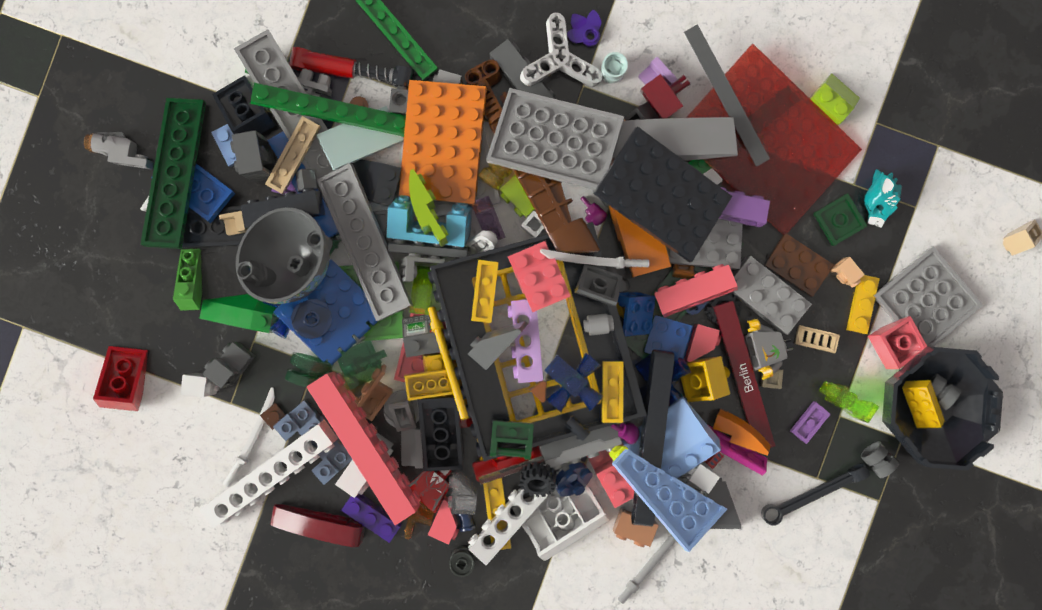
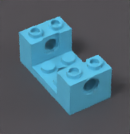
(402, 223)

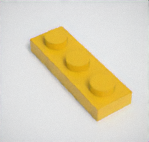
(484, 291)
(863, 305)
(612, 391)

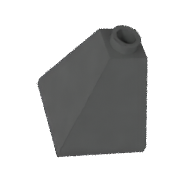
(721, 495)

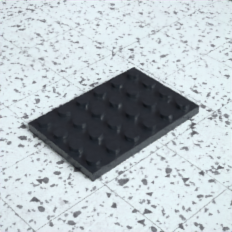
(662, 194)

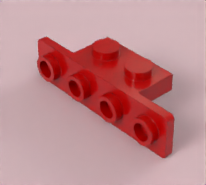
(486, 467)

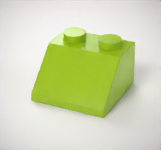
(835, 99)

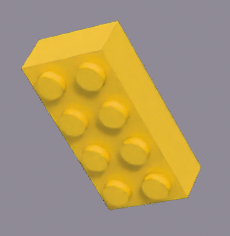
(427, 384)
(923, 404)

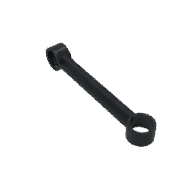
(854, 474)

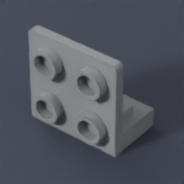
(409, 271)

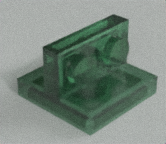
(360, 363)

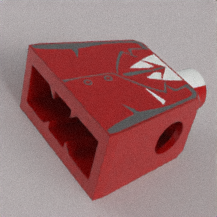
(431, 488)

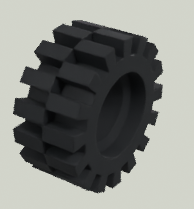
(728, 297)
(545, 483)

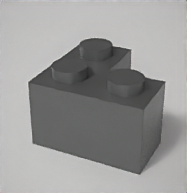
(230, 366)

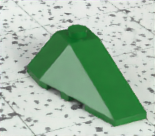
(239, 311)

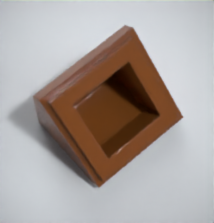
(683, 271)
(539, 390)

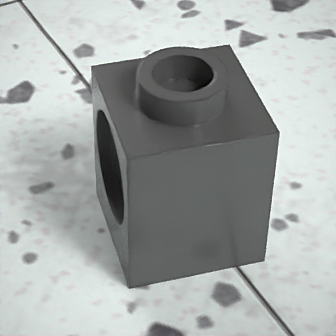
(395, 94)

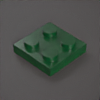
(840, 219)

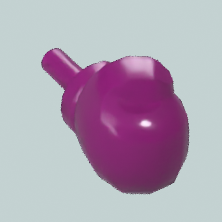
(594, 212)
(628, 432)

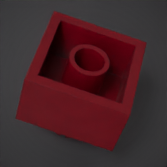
(664, 96)

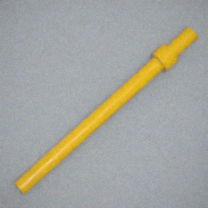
(437, 327)

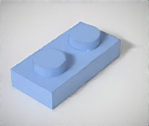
(223, 137)

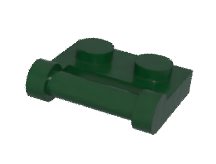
(512, 433)

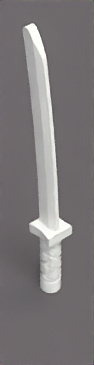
(618, 262)
(241, 459)

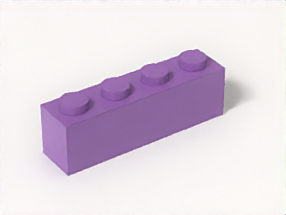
(746, 209)

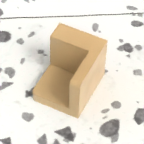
(233, 223)

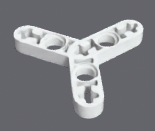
(555, 63)

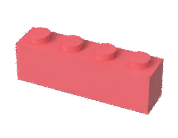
(696, 290)

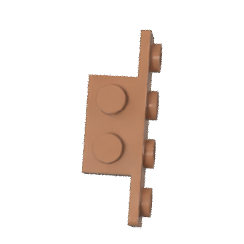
(374, 394)

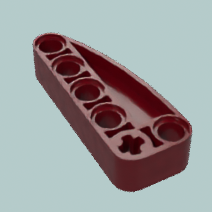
(318, 525)

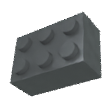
(253, 156)

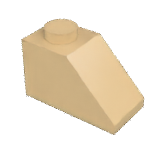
(1023, 238)

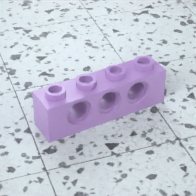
(534, 371)

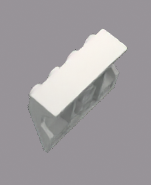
(562, 521)

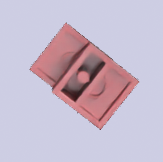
(538, 277)
(612, 481)

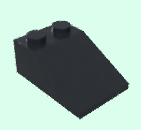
(238, 111)
(379, 181)

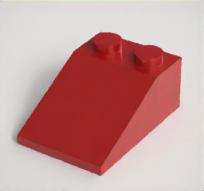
(122, 379)

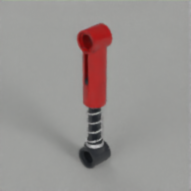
(347, 67)

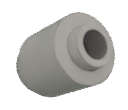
(598, 324)

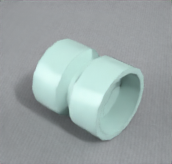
(614, 67)

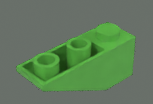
(188, 280)

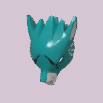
(883, 193)

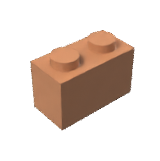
(639, 534)

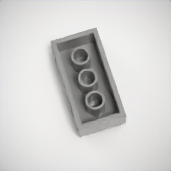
(769, 296)

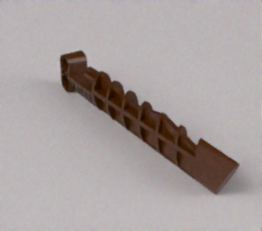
(544, 193)

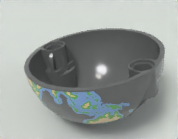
(289, 251)

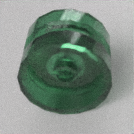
(309, 370)

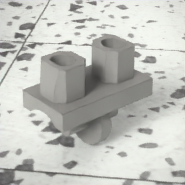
(321, 86)

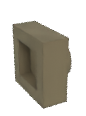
(774, 381)

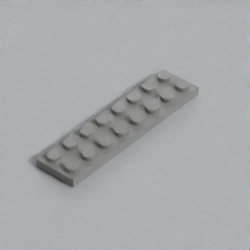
(270, 67)
(364, 242)

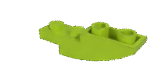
(423, 206)

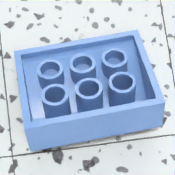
(686, 440)

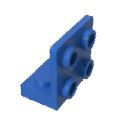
(638, 312)
(669, 336)

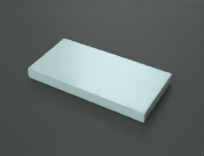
(351, 143)

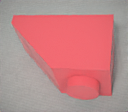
(701, 342)
(444, 524)

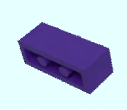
(371, 516)

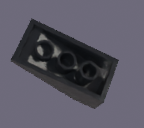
(440, 434)

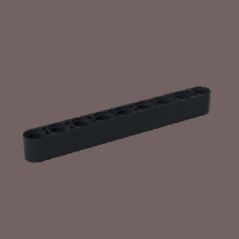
(654, 424)

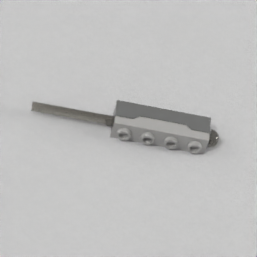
(565, 451)

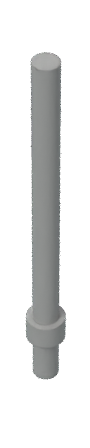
(633, 586)

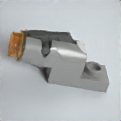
(117, 148)

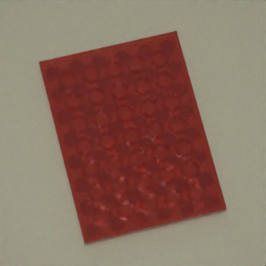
(800, 139)

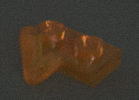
(422, 515)

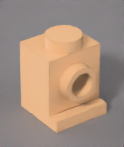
(847, 272)

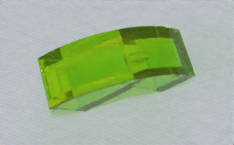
(421, 291)

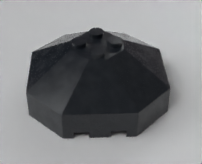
(967, 423)

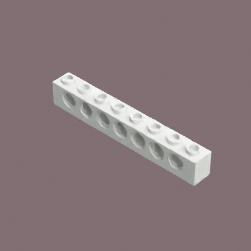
(216, 512)
(486, 552)

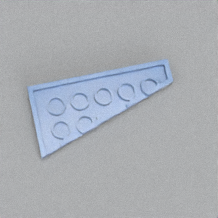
(674, 503)

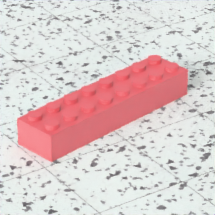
(364, 446)

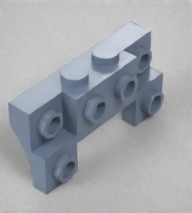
(302, 420)

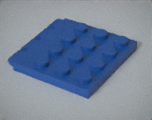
(348, 311)

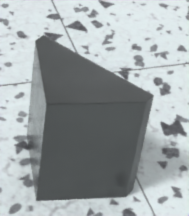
(599, 285)

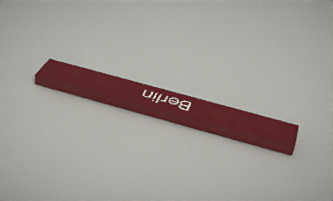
(742, 369)

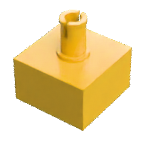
(706, 380)

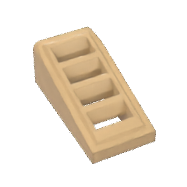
(832, 344)

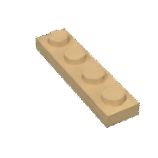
(293, 155)

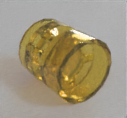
(494, 175)

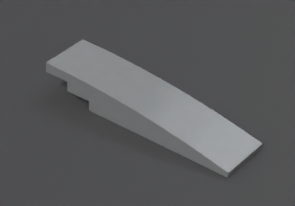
(687, 136)

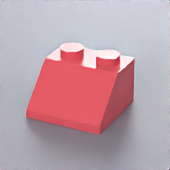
(897, 343)

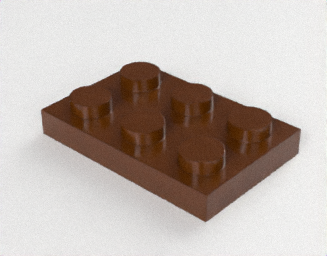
(798, 265)

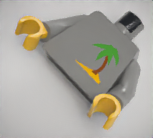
(766, 348)

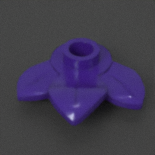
(583, 27)

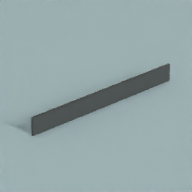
(726, 95)

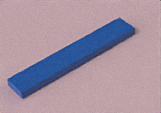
(326, 221)

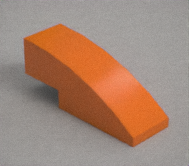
(741, 432)

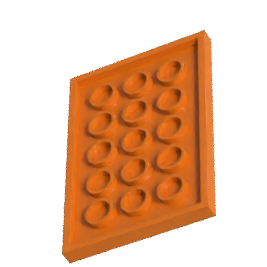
(444, 139)

